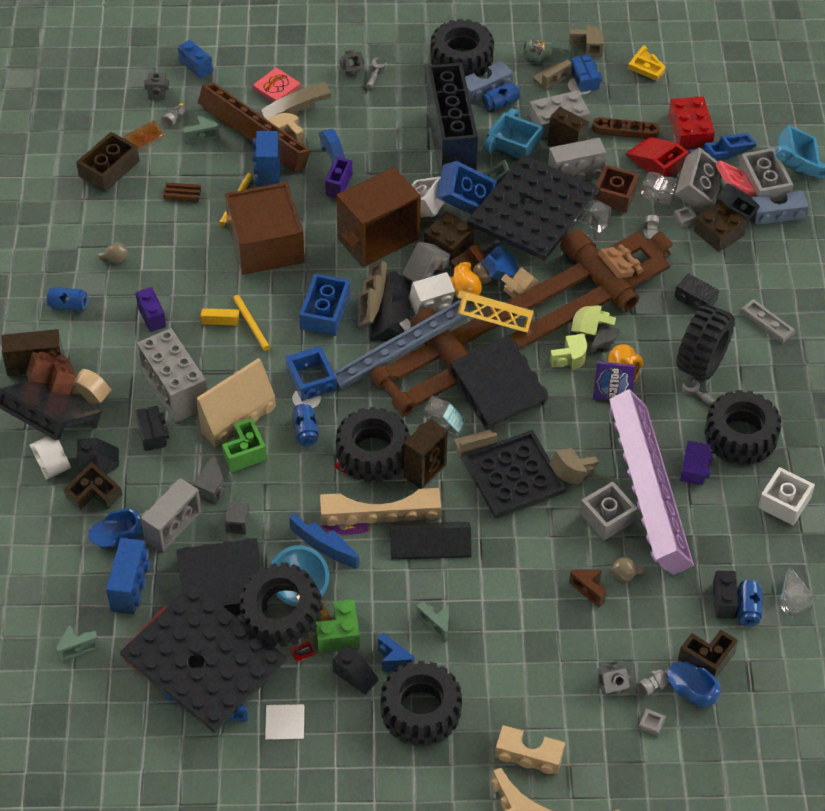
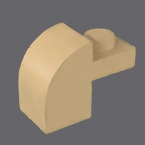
(288, 123)
(519, 283)
(91, 386)

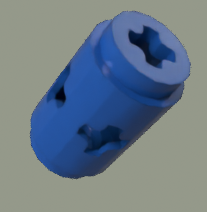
(501, 96)
(57, 299)
(305, 424)
(749, 602)

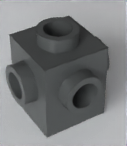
(358, 62)
(156, 85)
(614, 677)

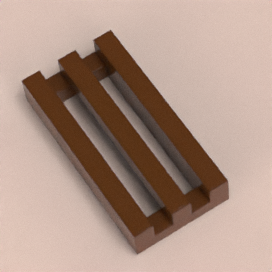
(183, 191)

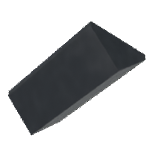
(393, 308)
(430, 540)

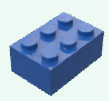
(266, 158)
(464, 186)
(325, 304)
(128, 576)

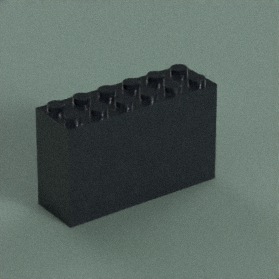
(451, 116)

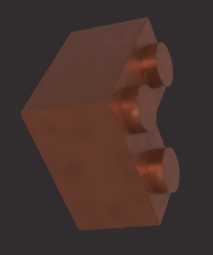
(53, 371)

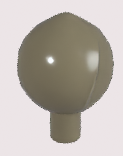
(114, 253)
(482, 273)
(625, 569)

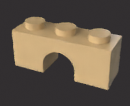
(544, 758)

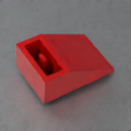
(659, 156)

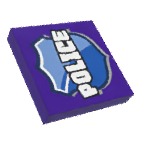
(612, 379)

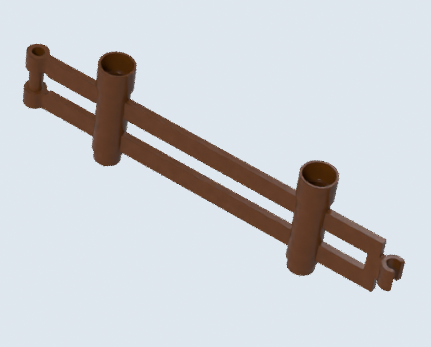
(587, 264)

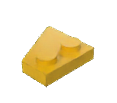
(647, 64)

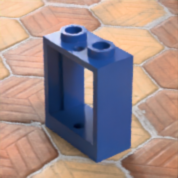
(308, 359)

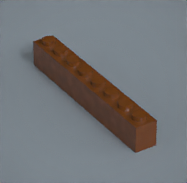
(248, 122)

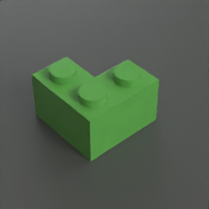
(246, 449)
(342, 631)

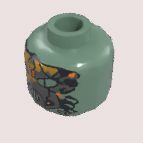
(535, 50)

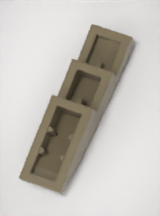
(298, 100)
(372, 294)

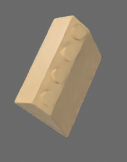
(233, 400)

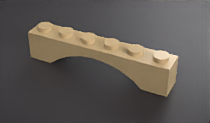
(419, 506)

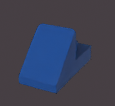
(393, 652)

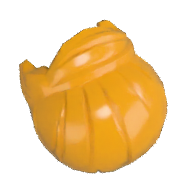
(465, 280)
(626, 355)

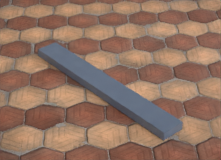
(400, 345)

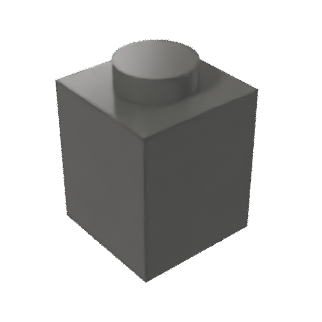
(237, 517)

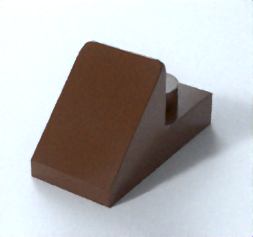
(472, 255)
(586, 583)

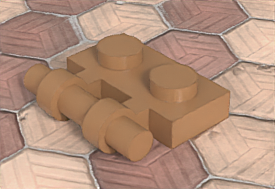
(620, 261)

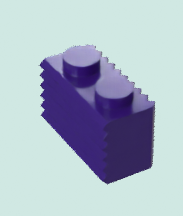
(338, 176)
(150, 309)
(695, 462)

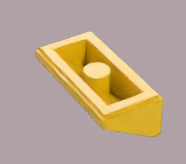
(219, 317)

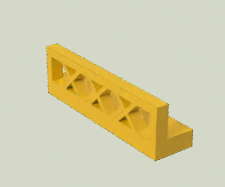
(495, 304)

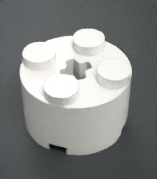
(50, 457)

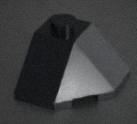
(98, 452)

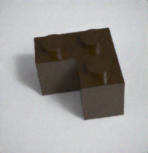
(92, 483)
(709, 656)

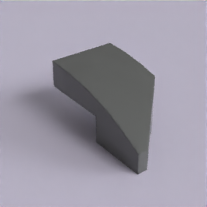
(604, 338)

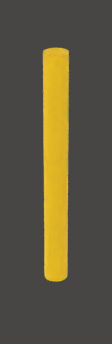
(243, 186)
(252, 324)

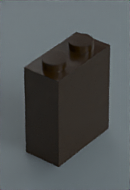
(566, 128)

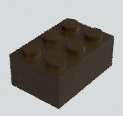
(108, 161)
(19, 347)
(425, 453)

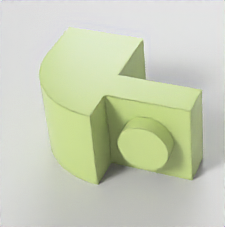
(587, 320)
(573, 353)

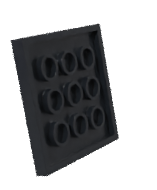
(513, 474)

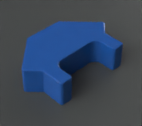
(331, 143)
(504, 263)

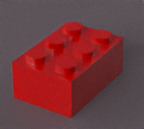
(691, 122)

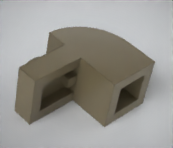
(590, 38)
(570, 467)

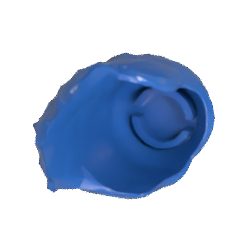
(116, 525)
(694, 684)

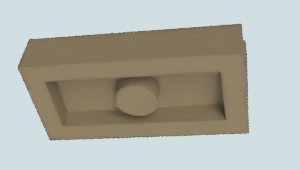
(553, 74)
(474, 441)

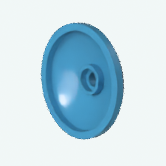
(308, 560)

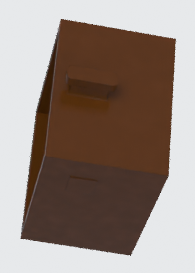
(378, 216)
(265, 228)

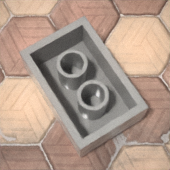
(542, 109)
(579, 159)
(766, 174)
(699, 181)
(171, 514)

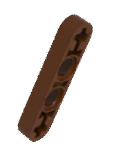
(625, 130)

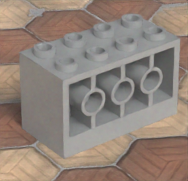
(171, 374)

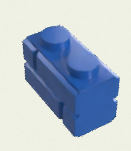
(195, 58)
(585, 73)

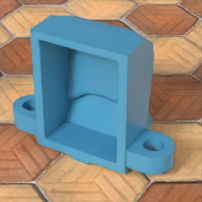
(513, 135)
(799, 152)

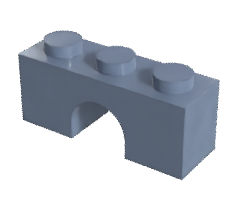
(497, 76)
(794, 208)

